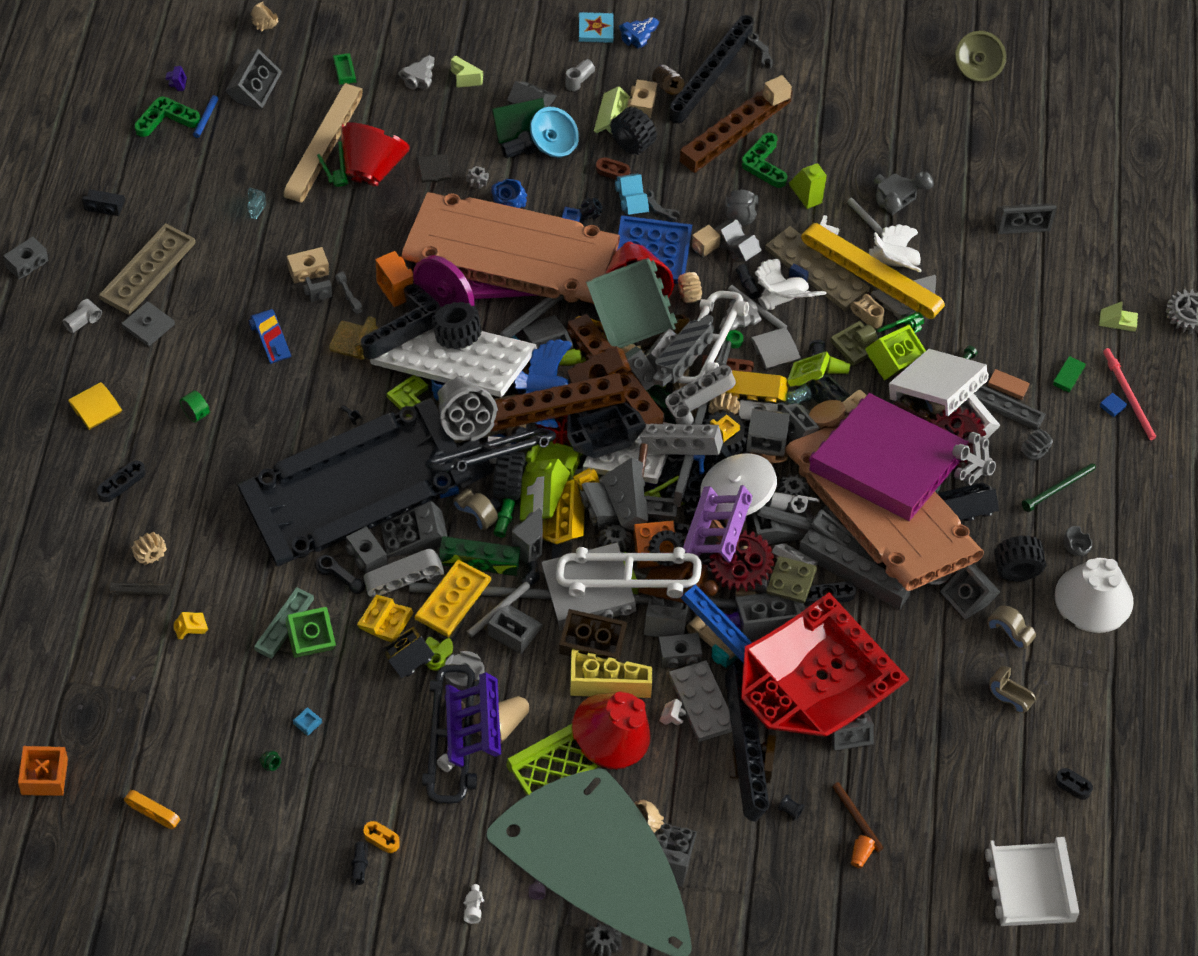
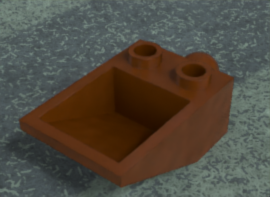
(679, 572)

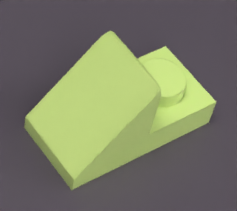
(466, 73)
(1116, 318)

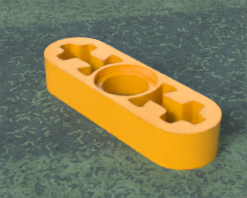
(152, 809)

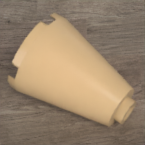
(510, 715)

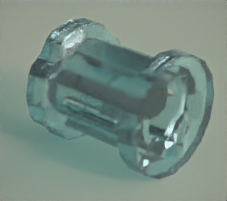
(799, 395)

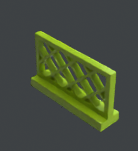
(541, 750)

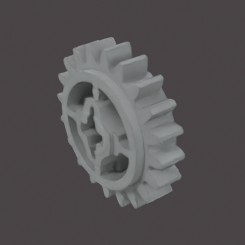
(1187, 315)

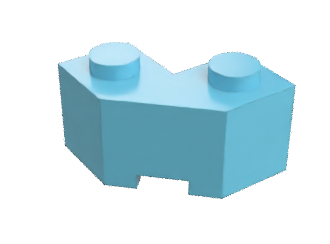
(631, 194)

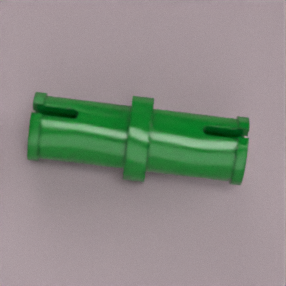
(504, 518)

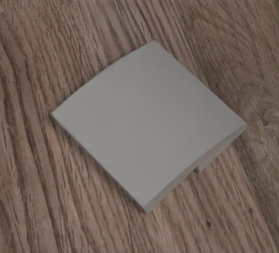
(775, 348)

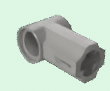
(577, 75)
(85, 313)

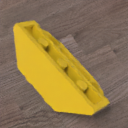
(568, 516)

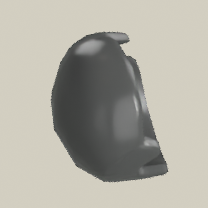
(1076, 541)

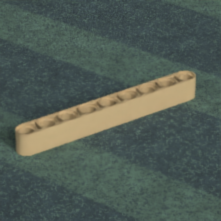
(323, 143)

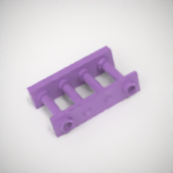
(706, 513)

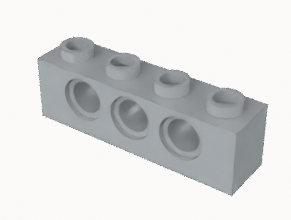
(682, 439)

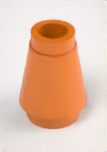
(862, 849)

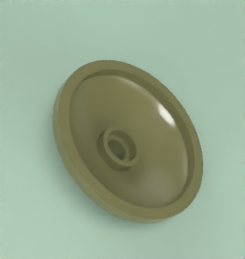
(988, 49)

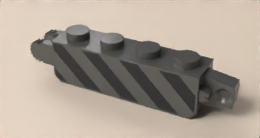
(683, 350)

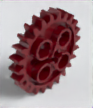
(968, 425)
(756, 550)

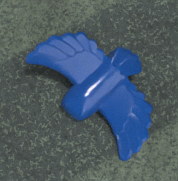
(544, 372)

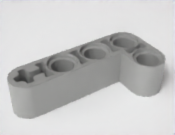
(698, 393)
(404, 572)

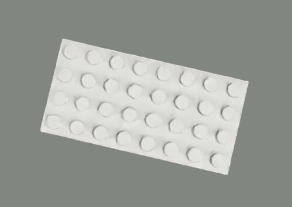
(488, 363)

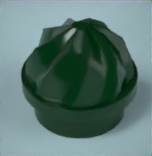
(270, 760)

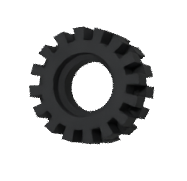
(662, 536)

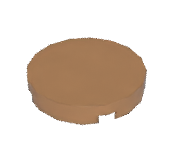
(828, 413)

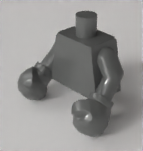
(898, 191)

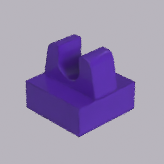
(177, 78)

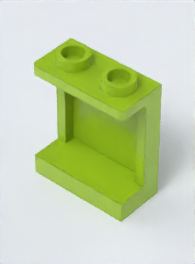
(566, 454)

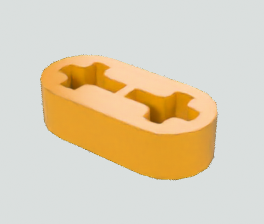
(379, 838)

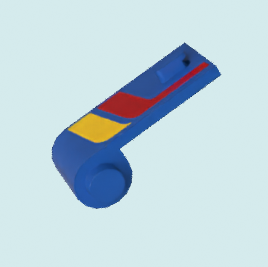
(271, 335)

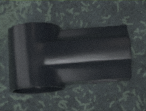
(521, 144)

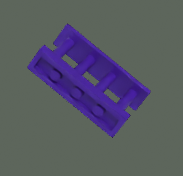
(489, 719)

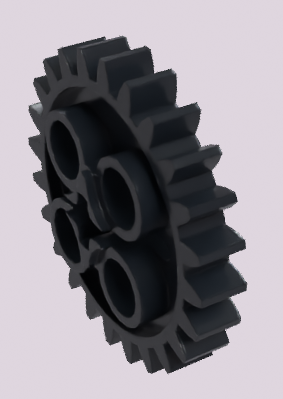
(672, 469)

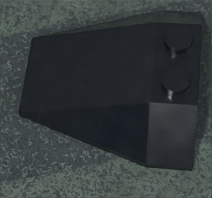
(604, 429)

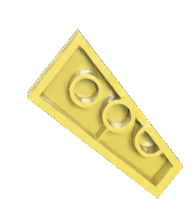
(598, 675)

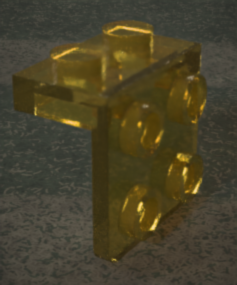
(348, 337)

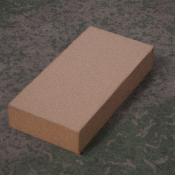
(1008, 384)

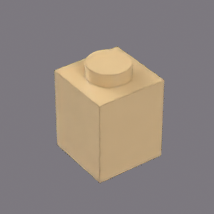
(777, 90)
(705, 241)

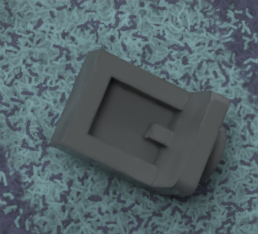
(317, 291)

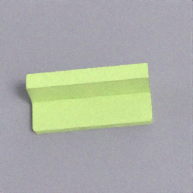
(612, 105)

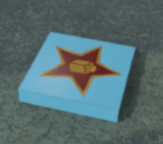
(596, 27)

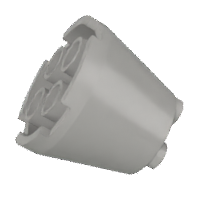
(466, 410)

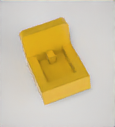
(727, 426)
(586, 476)
(190, 623)

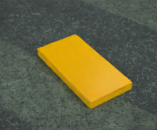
(452, 598)

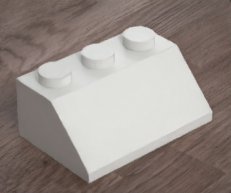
(974, 405)

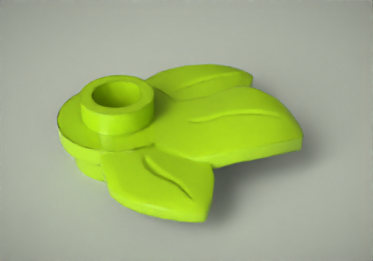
(441, 652)

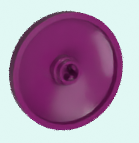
(442, 281)

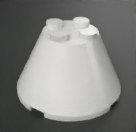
(1094, 596)

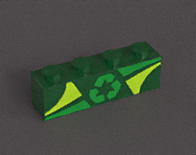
(480, 555)

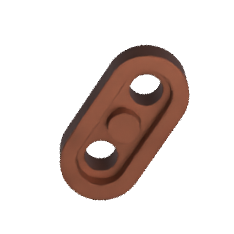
(611, 168)

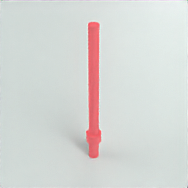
(1114, 366)

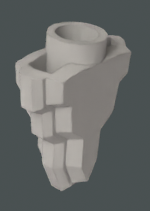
(418, 73)
(743, 321)

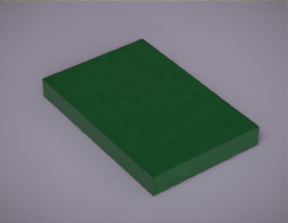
(515, 118)

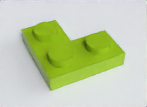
(407, 391)

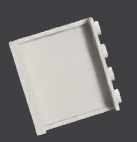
(940, 379)
(1032, 883)

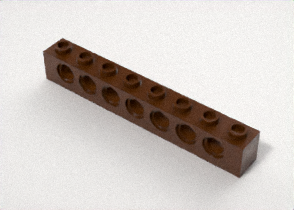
(728, 131)
(592, 342)
(558, 401)

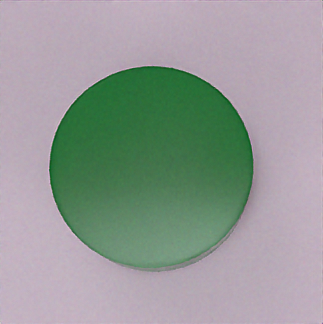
(735, 338)

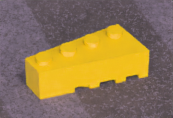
(759, 386)

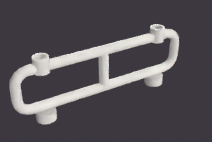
(739, 307)
(674, 587)

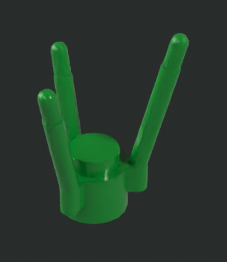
(339, 177)
(914, 320)

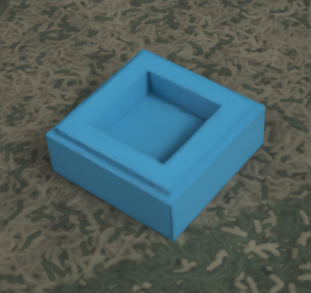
(307, 721)

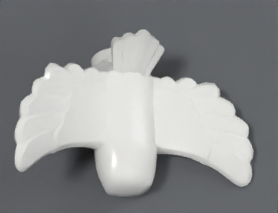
(893, 248)
(777, 288)

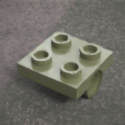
(854, 341)
(791, 579)

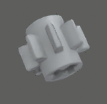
(477, 177)

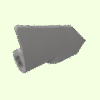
(786, 502)

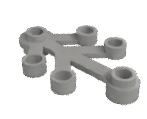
(986, 464)

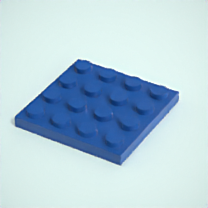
(662, 238)

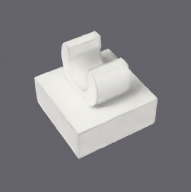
(671, 712)

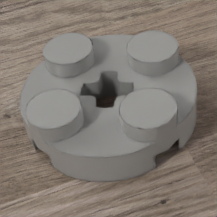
(466, 658)

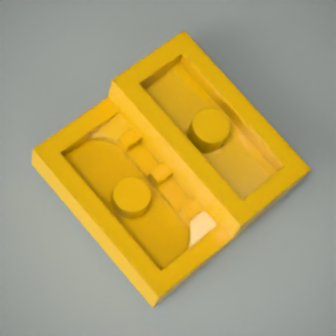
(95, 405)
(385, 618)

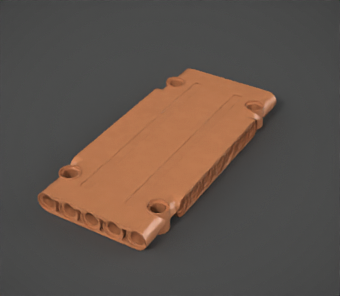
(511, 246)
(911, 550)

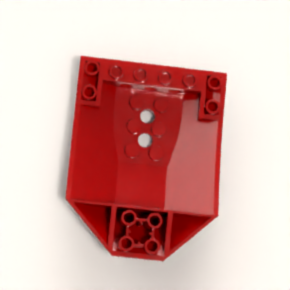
(783, 666)

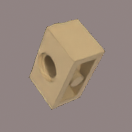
(644, 96)
(308, 264)

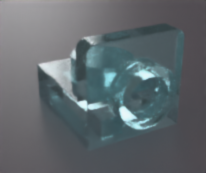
(256, 202)

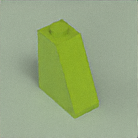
(809, 185)

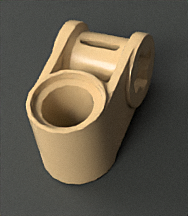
(868, 311)

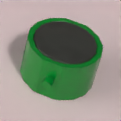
(194, 406)

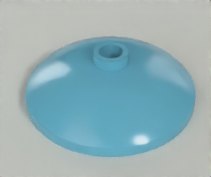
(559, 127)

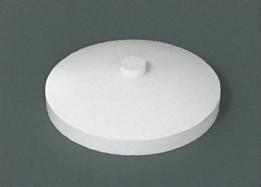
(742, 469)

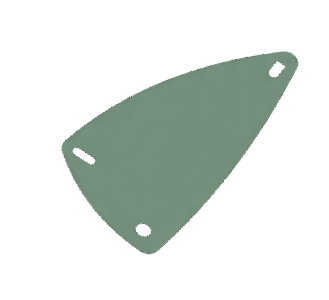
(597, 857)

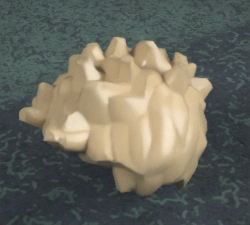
(263, 17)
(650, 814)

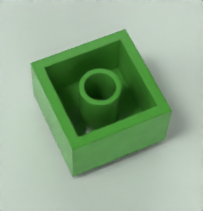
(310, 632)

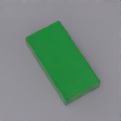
(344, 68)
(1069, 374)

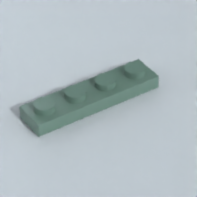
(277, 630)

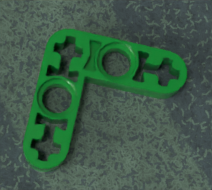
(166, 110)
(760, 163)

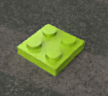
(808, 369)

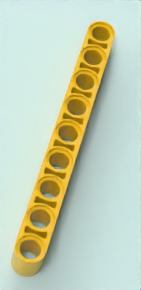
(873, 271)

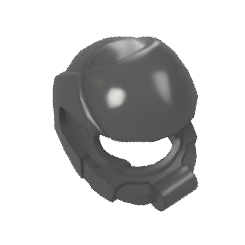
(741, 206)

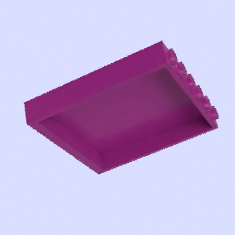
(887, 456)

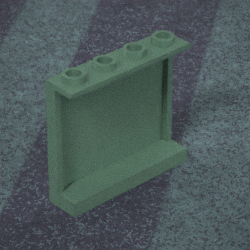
(631, 303)

